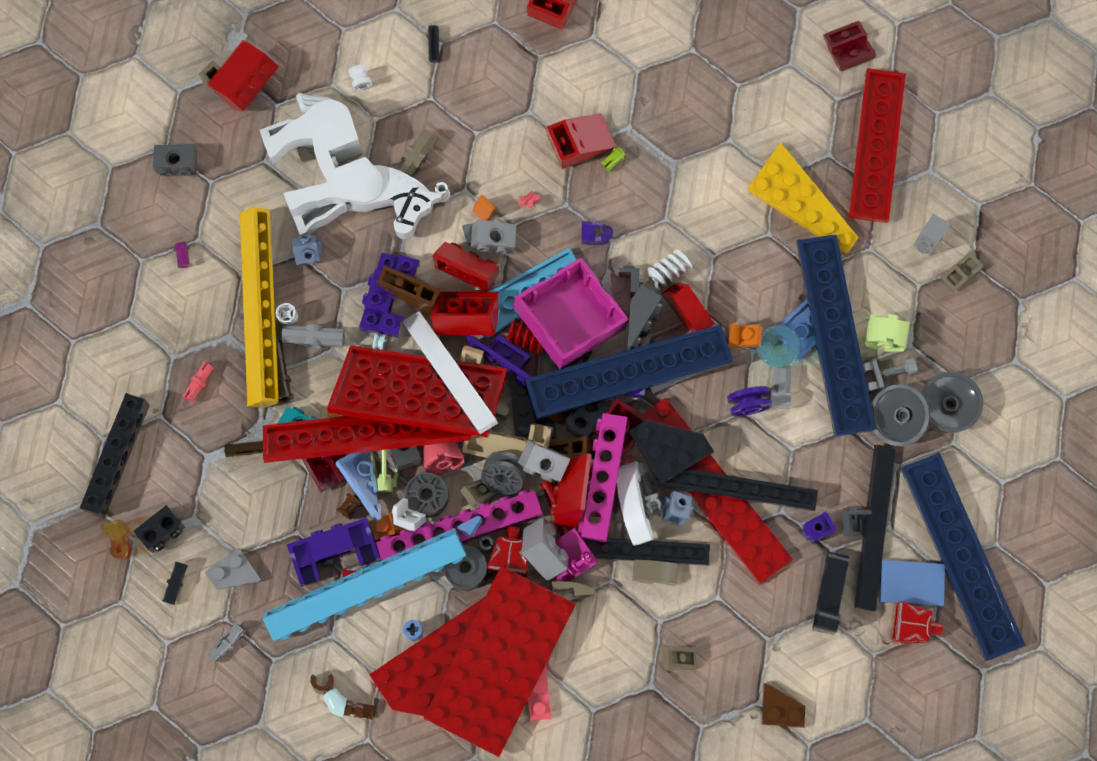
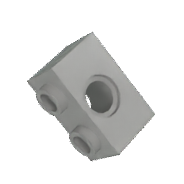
(504, 234)
(931, 234)
(533, 455)

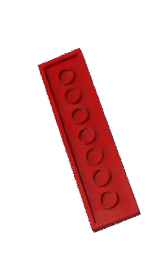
(877, 145)

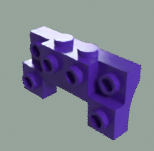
(379, 302)
(332, 544)

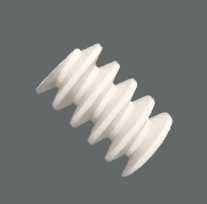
(667, 268)

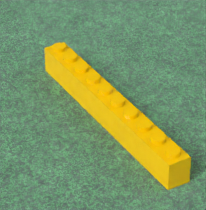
(258, 308)

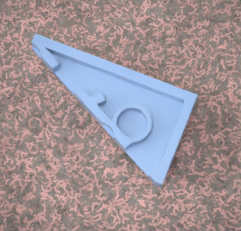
(359, 474)

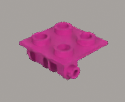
(579, 555)

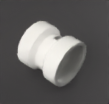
(360, 78)
(287, 311)

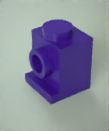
(812, 534)

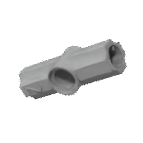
(313, 336)

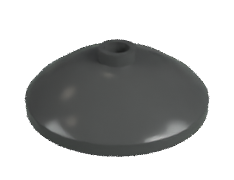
(961, 393)
(888, 411)

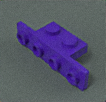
(504, 355)

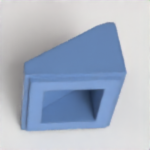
(470, 527)

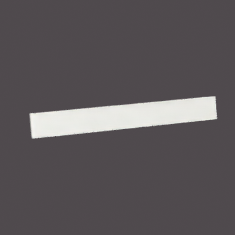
(450, 373)

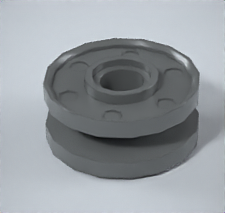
(503, 473)
(427, 482)
(474, 577)

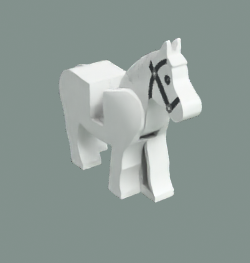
(351, 187)

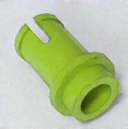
(615, 157)

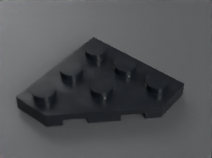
(669, 448)

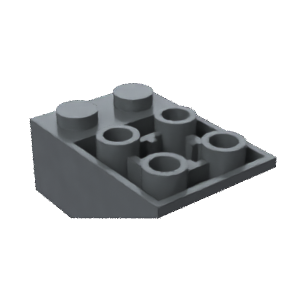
(643, 309)

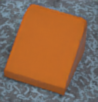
(484, 209)

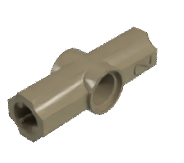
(417, 153)

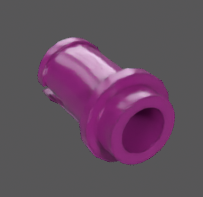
(182, 255)

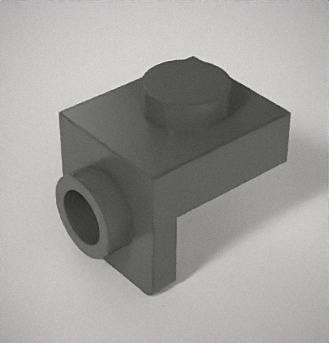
(633, 273)
(854, 521)

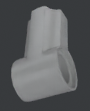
(780, 390)

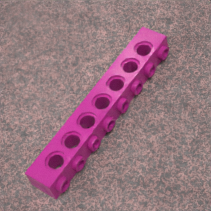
(491, 525)

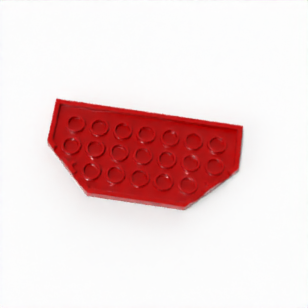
(415, 674)

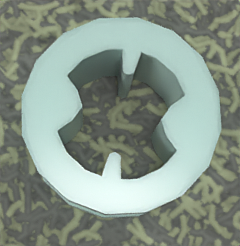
(379, 341)

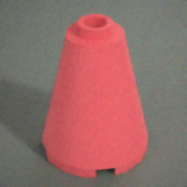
(442, 457)

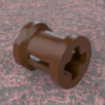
(355, 503)

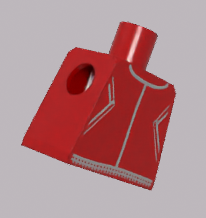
(508, 553)
(913, 624)

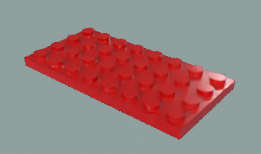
(409, 390)
(499, 661)

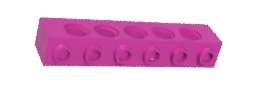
(618, 426)

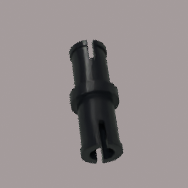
(175, 583)

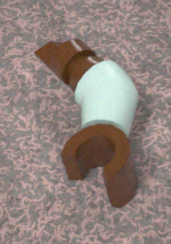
(338, 703)

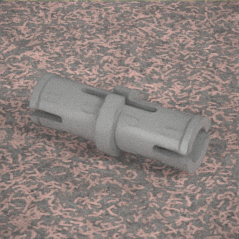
(226, 643)

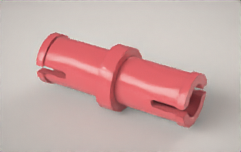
(198, 382)

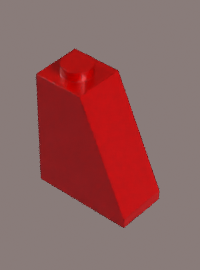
(687, 307)

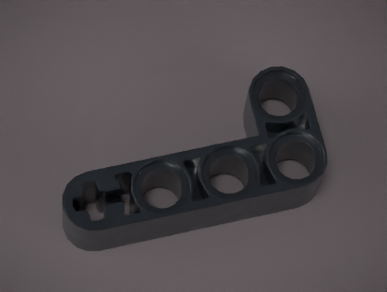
(830, 594)

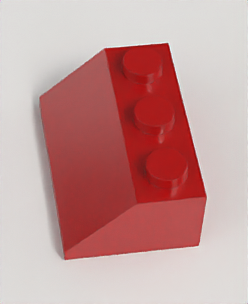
(242, 76)
(466, 266)
(466, 313)
(571, 492)

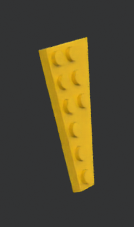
(795, 195)

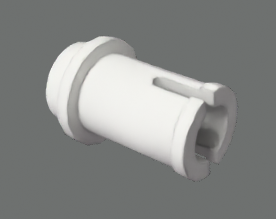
(443, 189)

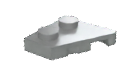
(233, 571)

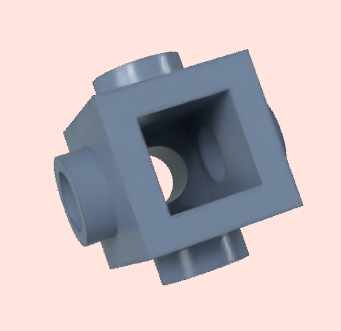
(306, 249)
(677, 508)

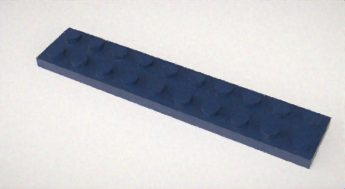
(835, 335)
(628, 371)
(962, 557)

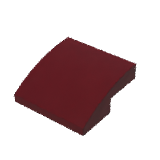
(849, 45)
(324, 471)

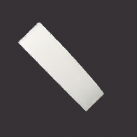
(632, 504)

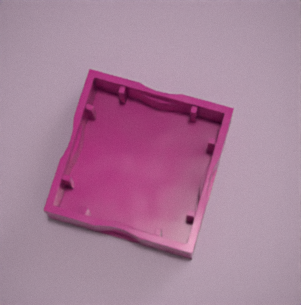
(570, 313)

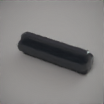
(433, 43)

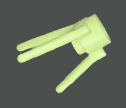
(384, 482)

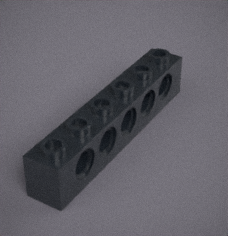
(114, 455)

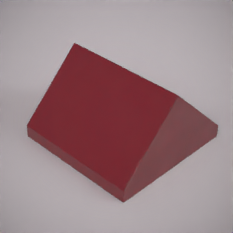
(634, 419)

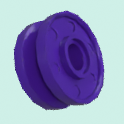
(749, 401)

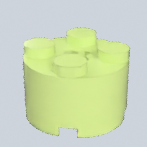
(887, 333)

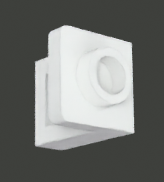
(407, 518)

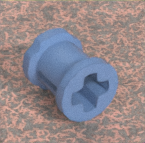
(408, 626)

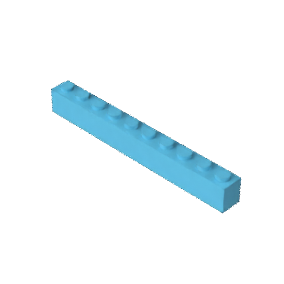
(364, 584)

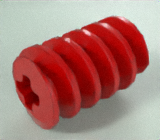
(524, 336)

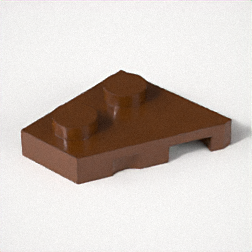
(781, 709)

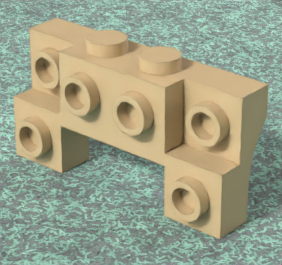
(506, 442)

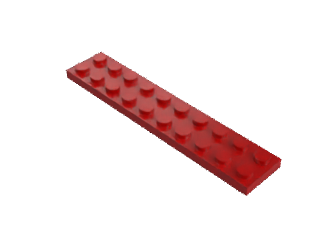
(345, 436)
(731, 517)

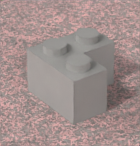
(541, 549)

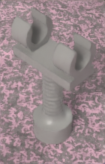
(910, 367)
(651, 499)

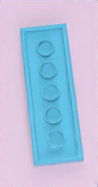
(524, 281)

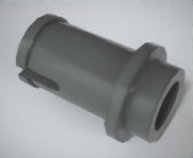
(486, 550)

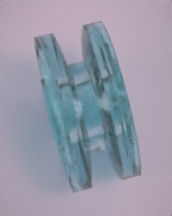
(791, 349)

